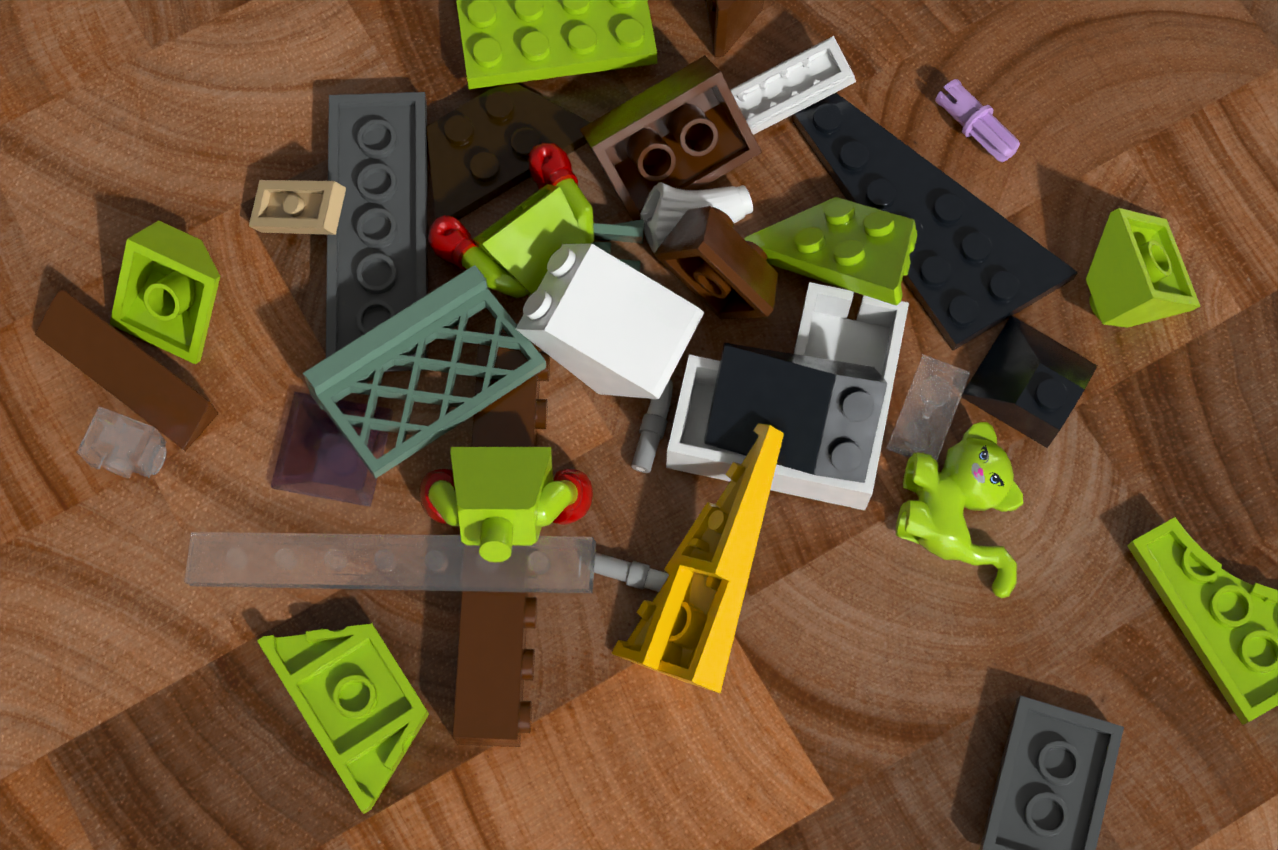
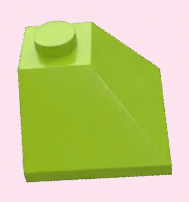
(1138, 272)
(166, 290)

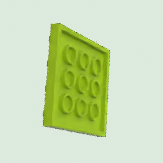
(552, 38)

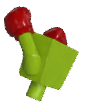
(519, 245)
(504, 496)

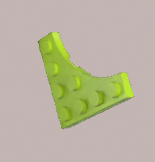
(1219, 614)

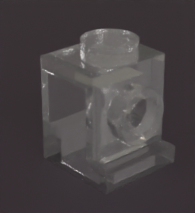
(122, 445)

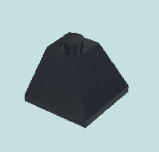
(1029, 381)

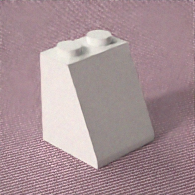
(608, 322)

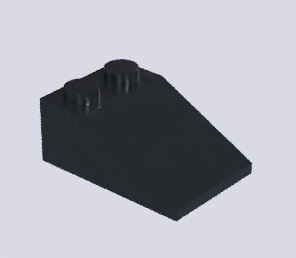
(818, 403)

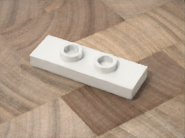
(793, 85)

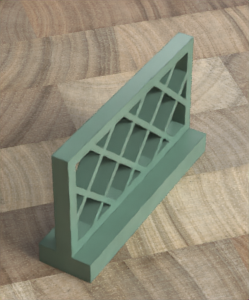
(392, 345)

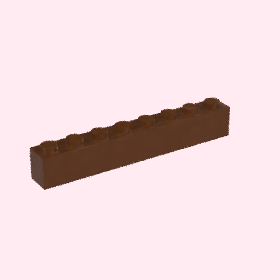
(495, 624)

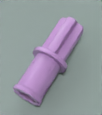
(978, 121)

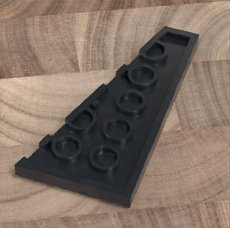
(967, 258)

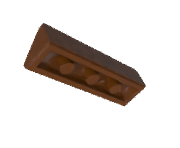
(125, 370)

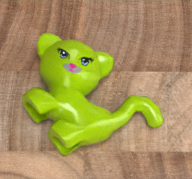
(973, 477)

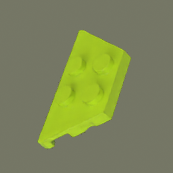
(844, 247)
(351, 701)

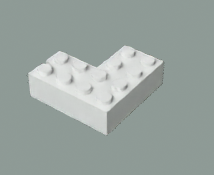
(825, 334)

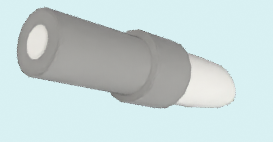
(652, 430)
(634, 573)

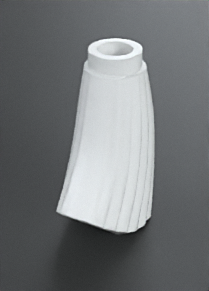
(668, 205)

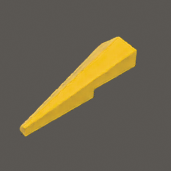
(698, 608)

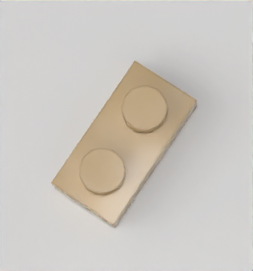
(297, 207)

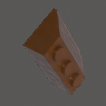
(673, 134)

